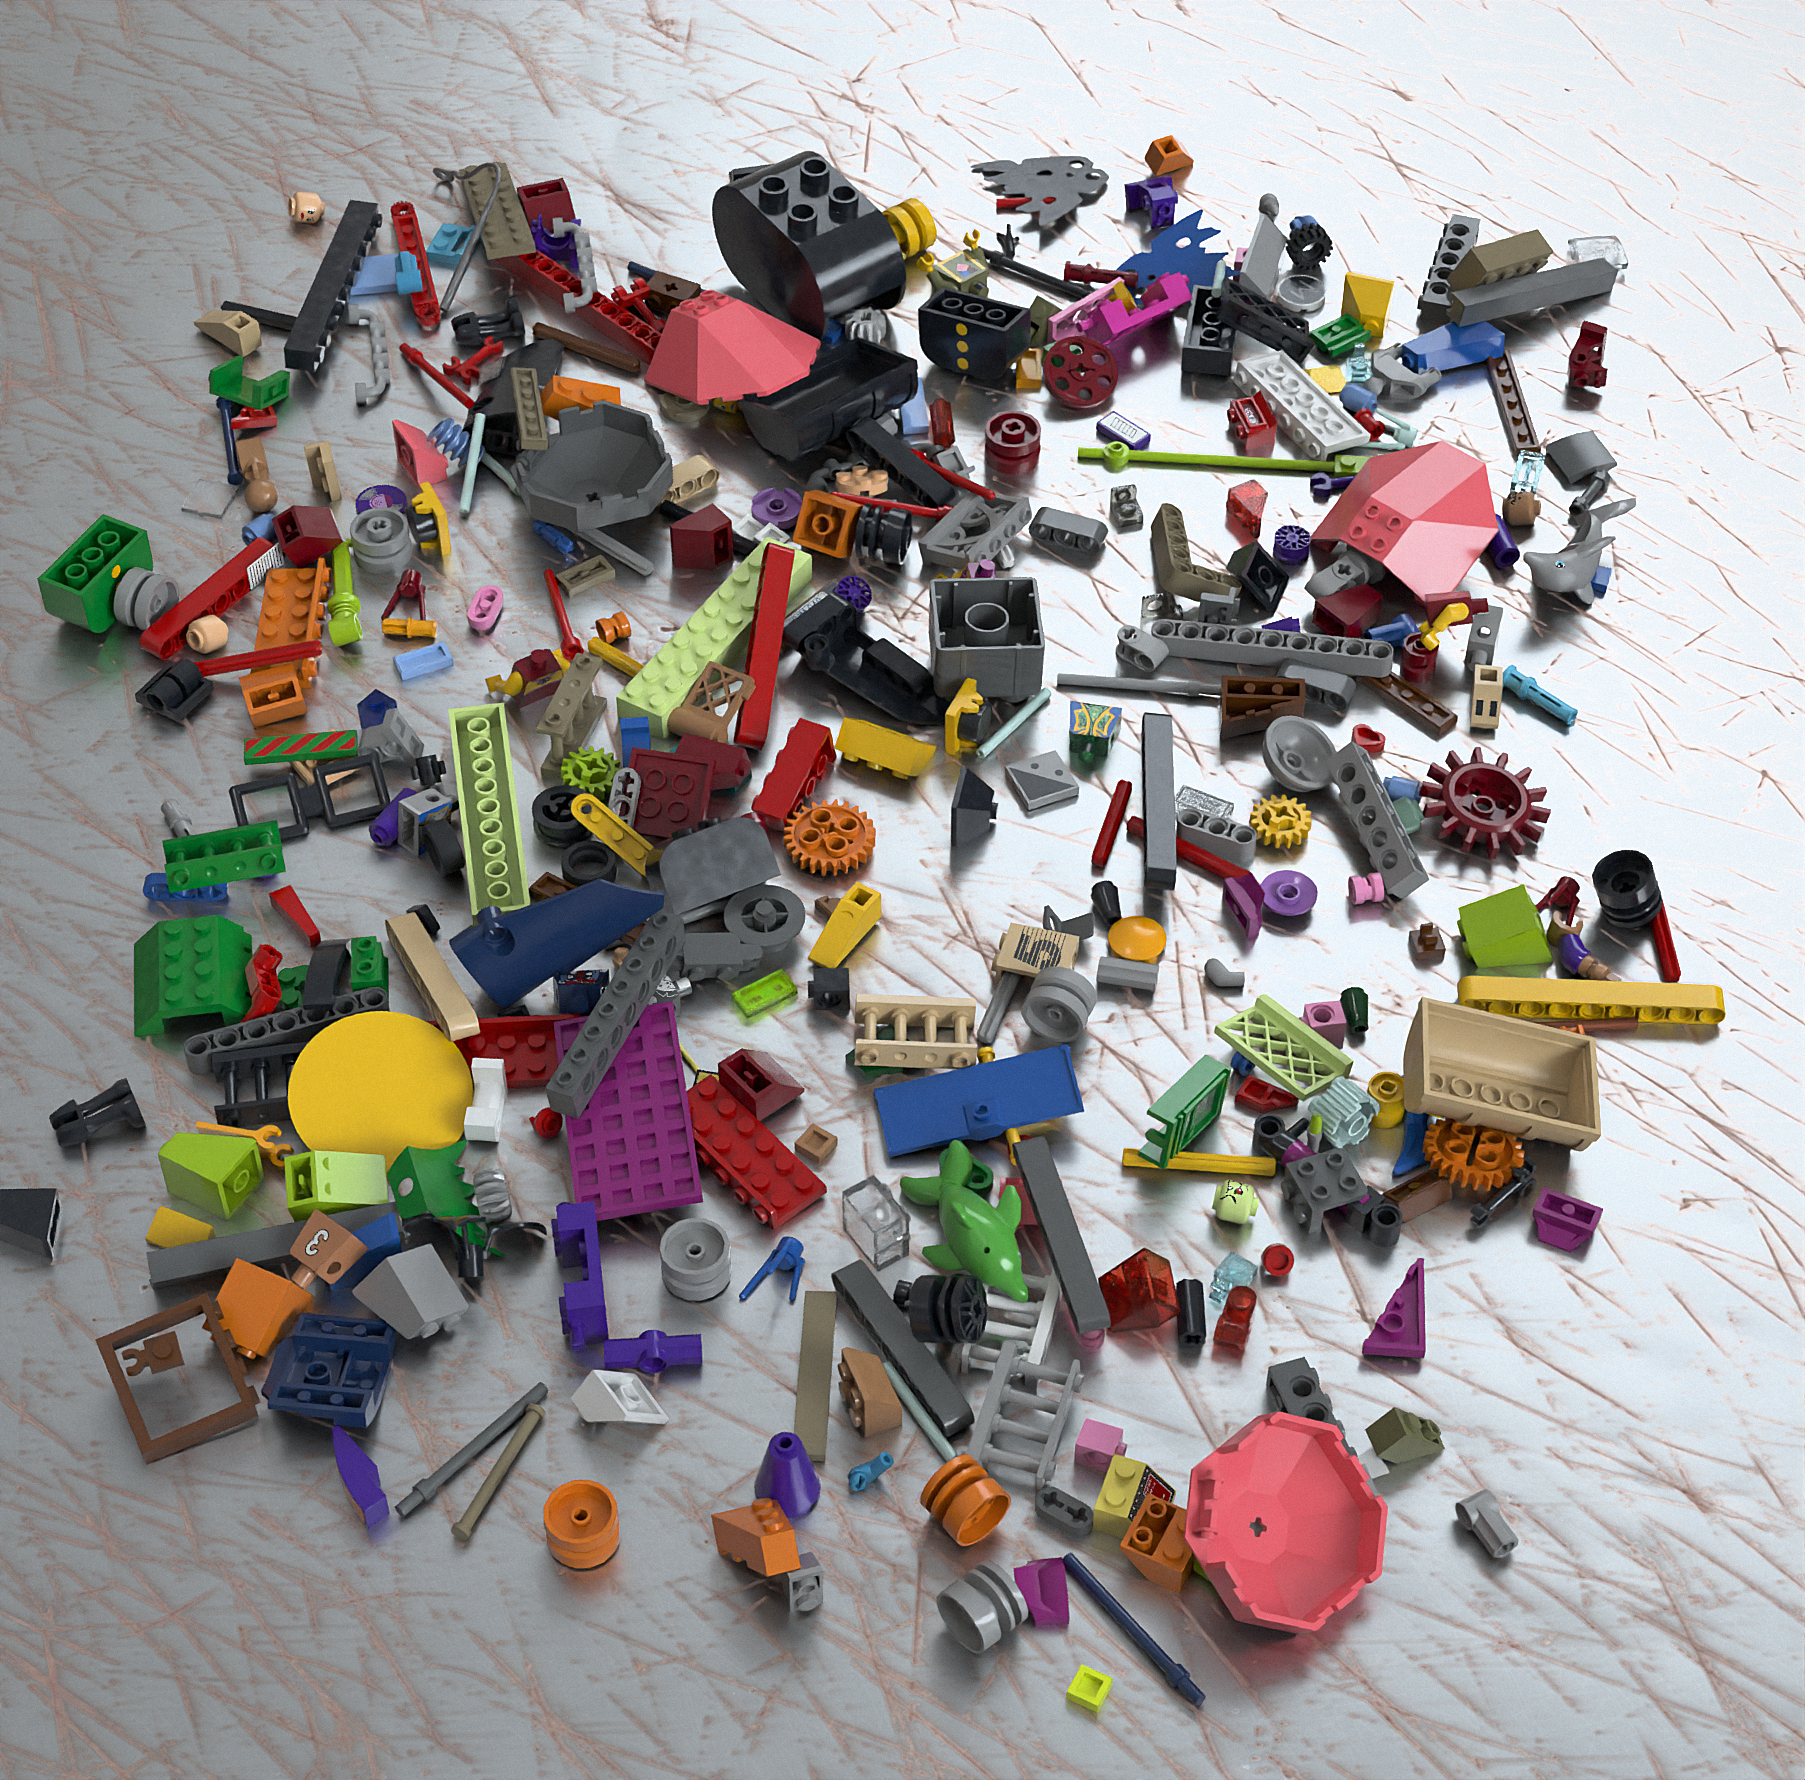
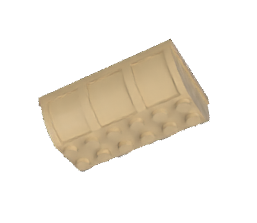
(1502, 1074)

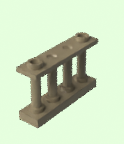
(571, 713)

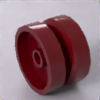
(1012, 442)

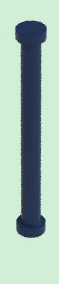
(234, 476)

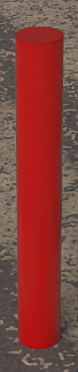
(1016, 202)

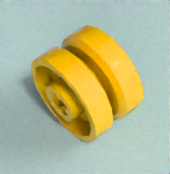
(912, 226)

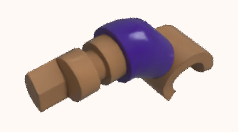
(1573, 953)

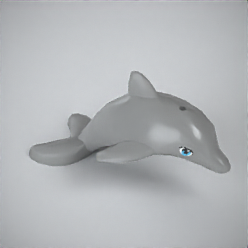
(1579, 560)

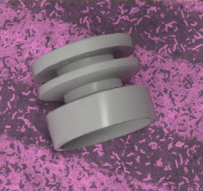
(982, 1606)

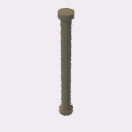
(462, 1528)

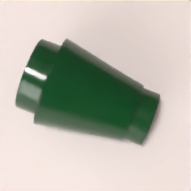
(1355, 1008)

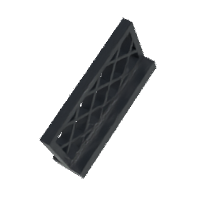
(1258, 319)

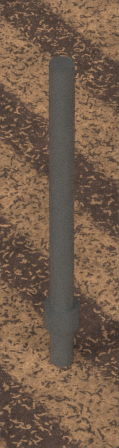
(426, 1487)

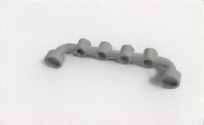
(586, 269)
(378, 345)

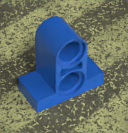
(636, 734)

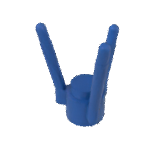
(784, 1256)

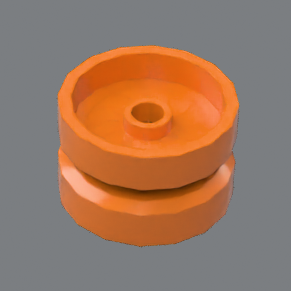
(581, 1523)

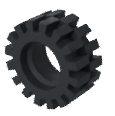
(1313, 255)

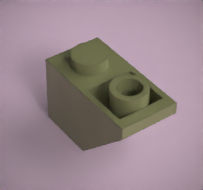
(1040, 312)
(1404, 1436)

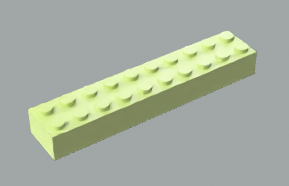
(713, 633)
(488, 808)

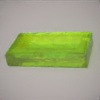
(764, 993)

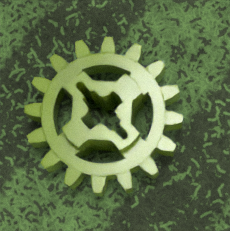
(590, 771)

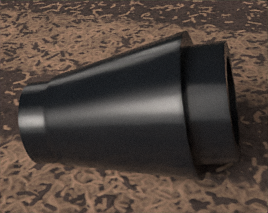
(1106, 899)

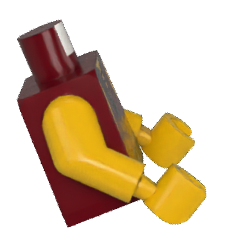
(1449, 610)

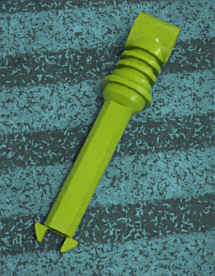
(343, 605)

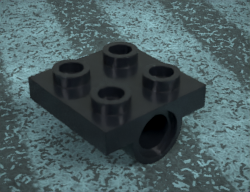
(175, 690)

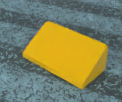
(176, 1229)

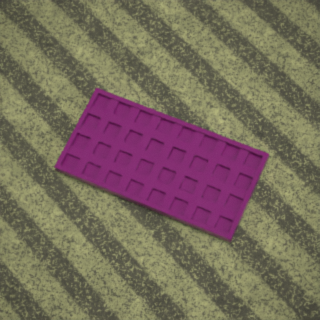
(636, 1133)

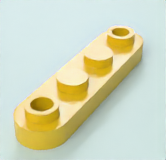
(612, 831)

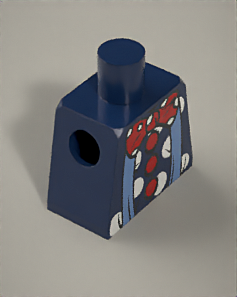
(579, 990)

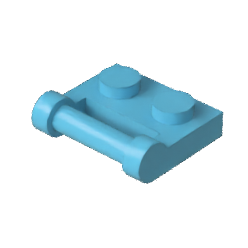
(446, 242)

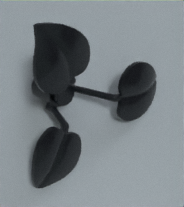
(469, 1256)

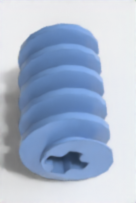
(453, 440)

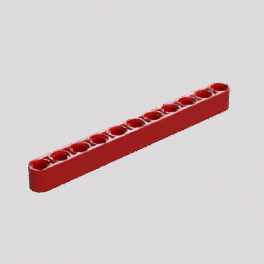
(599, 313)

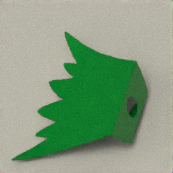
(435, 1187)

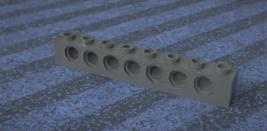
(615, 1014)

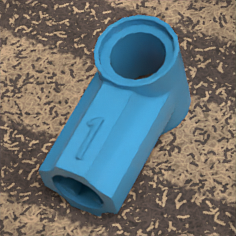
(407, 275)

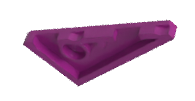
(1402, 1325)

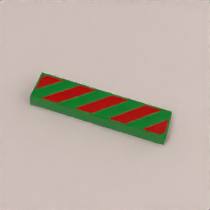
(300, 747)

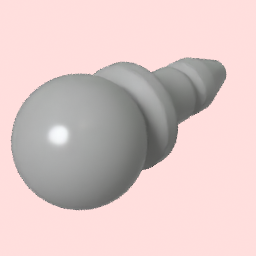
(1269, 204)

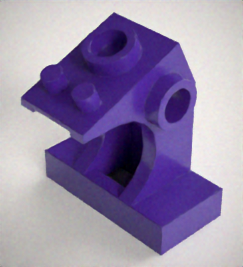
(1156, 196)
(555, 248)

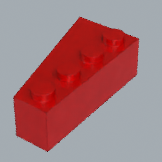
(794, 773)

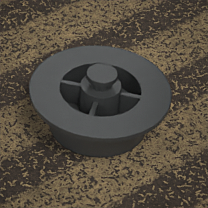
(765, 917)

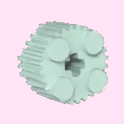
(1344, 1112)

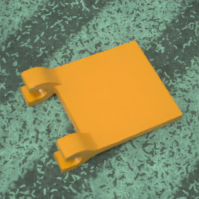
(266, 1149)

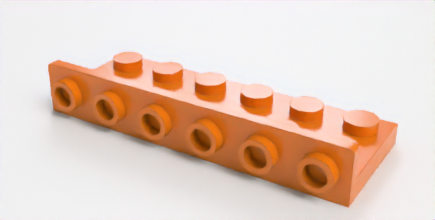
(293, 614)

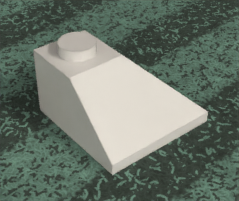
(617, 1399)

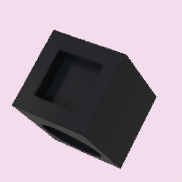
(830, 989)

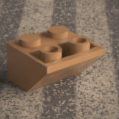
(869, 1392)

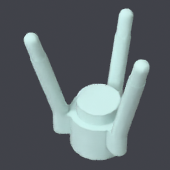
(1404, 434)

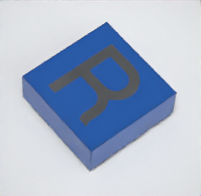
(834, 331)

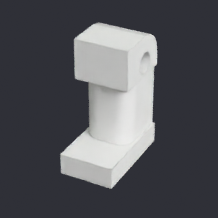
(491, 1091)

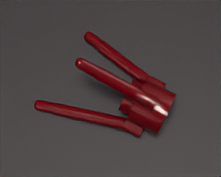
(408, 586)
(1563, 894)

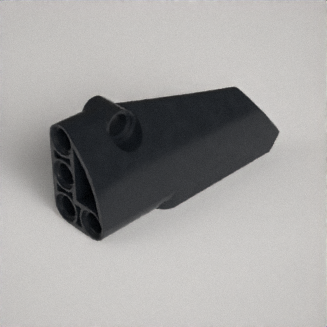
(497, 397)
(874, 669)

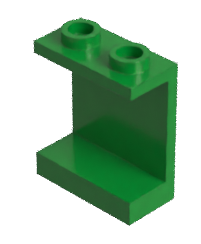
(230, 384)

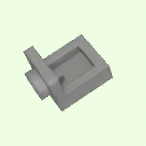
(953, 461)

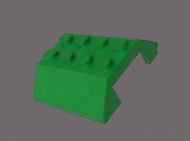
(190, 970)

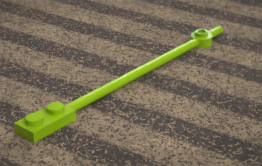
(1118, 454)

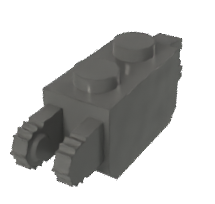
(715, 956)

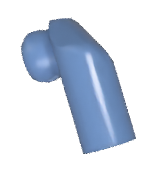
(1298, 221)

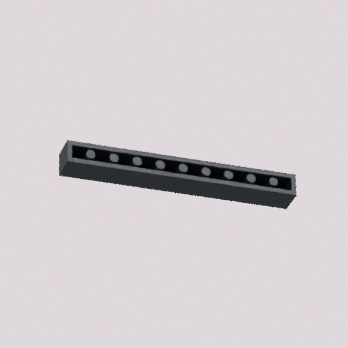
(332, 286)

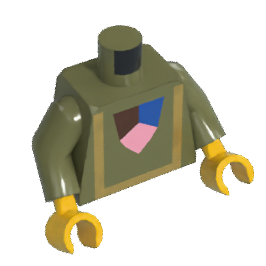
(963, 271)

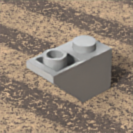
(805, 1585)

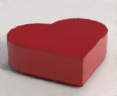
(1368, 739)

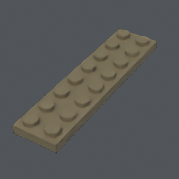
(506, 226)

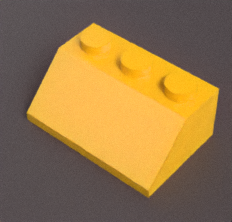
(883, 747)

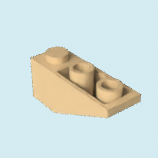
(232, 329)

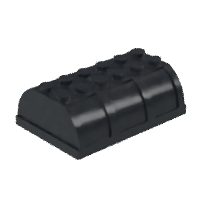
(839, 392)

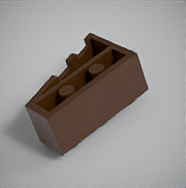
(1255, 702)

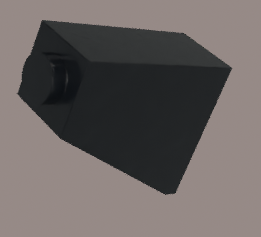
(30, 1219)

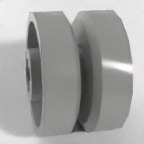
(381, 540)
(144, 597)
(1059, 1004)
(695, 1259)

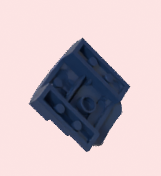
(332, 1368)

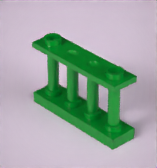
(223, 856)

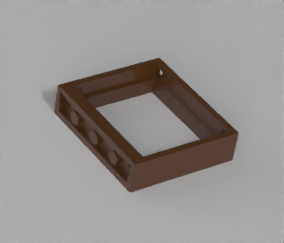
(200, 1429)

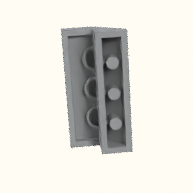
(1264, 258)

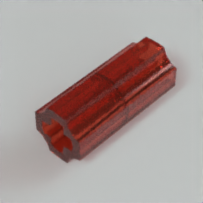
(942, 423)

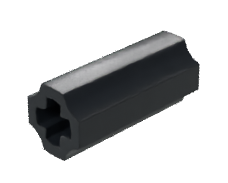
(1192, 1317)

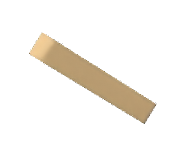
(432, 977)

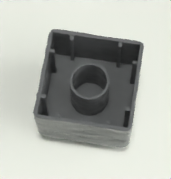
(986, 634)

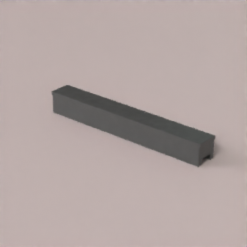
(1531, 291)
(258, 1247)

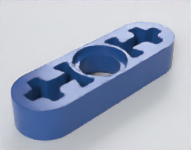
(157, 889)

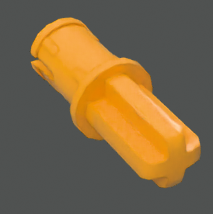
(410, 627)

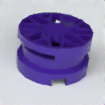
(1291, 544)
(854, 592)

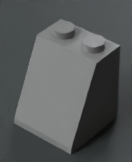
(413, 1293)

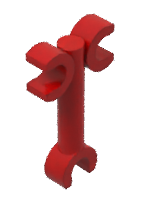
(468, 368)

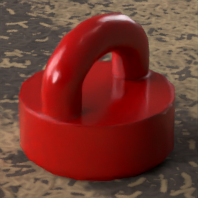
(1277, 1259)

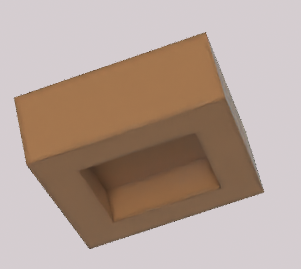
(815, 1143)

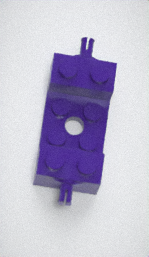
(584, 1301)

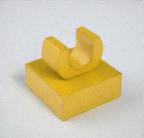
(1124, 295)

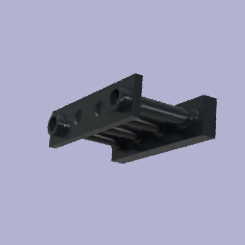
(257, 1064)

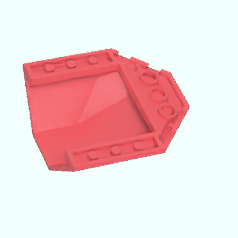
(727, 350)
(1417, 514)

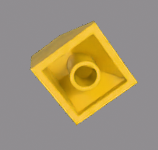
(1368, 301)

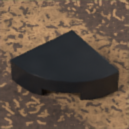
(426, 917)

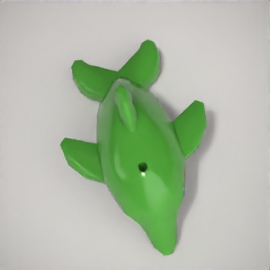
(976, 1232)

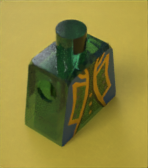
(1093, 729)

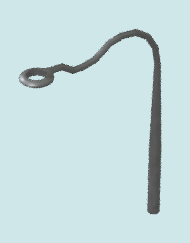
(468, 252)

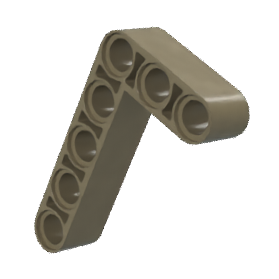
(1174, 560)

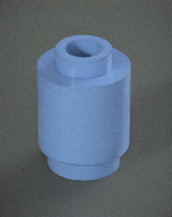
(1356, 398)
(258, 528)
(1402, 787)

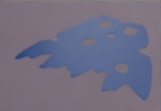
(1169, 258)

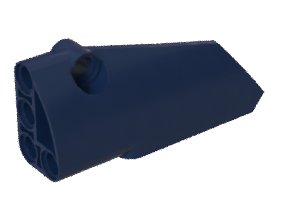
(532, 944)

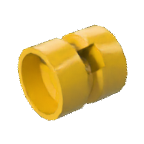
(1388, 1091)

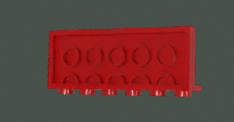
(522, 1042)
(749, 1156)

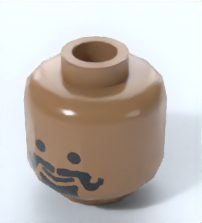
(1521, 508)

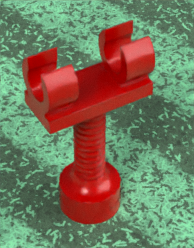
(640, 293)

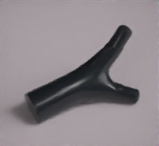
(1009, 241)

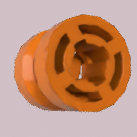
(613, 628)

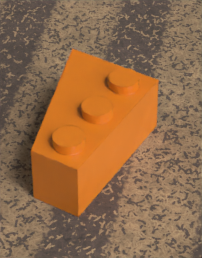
(569, 392)
(759, 1536)

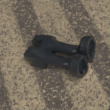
(472, 328)
(75, 1126)

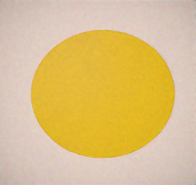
(379, 1087)

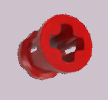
(1369, 423)

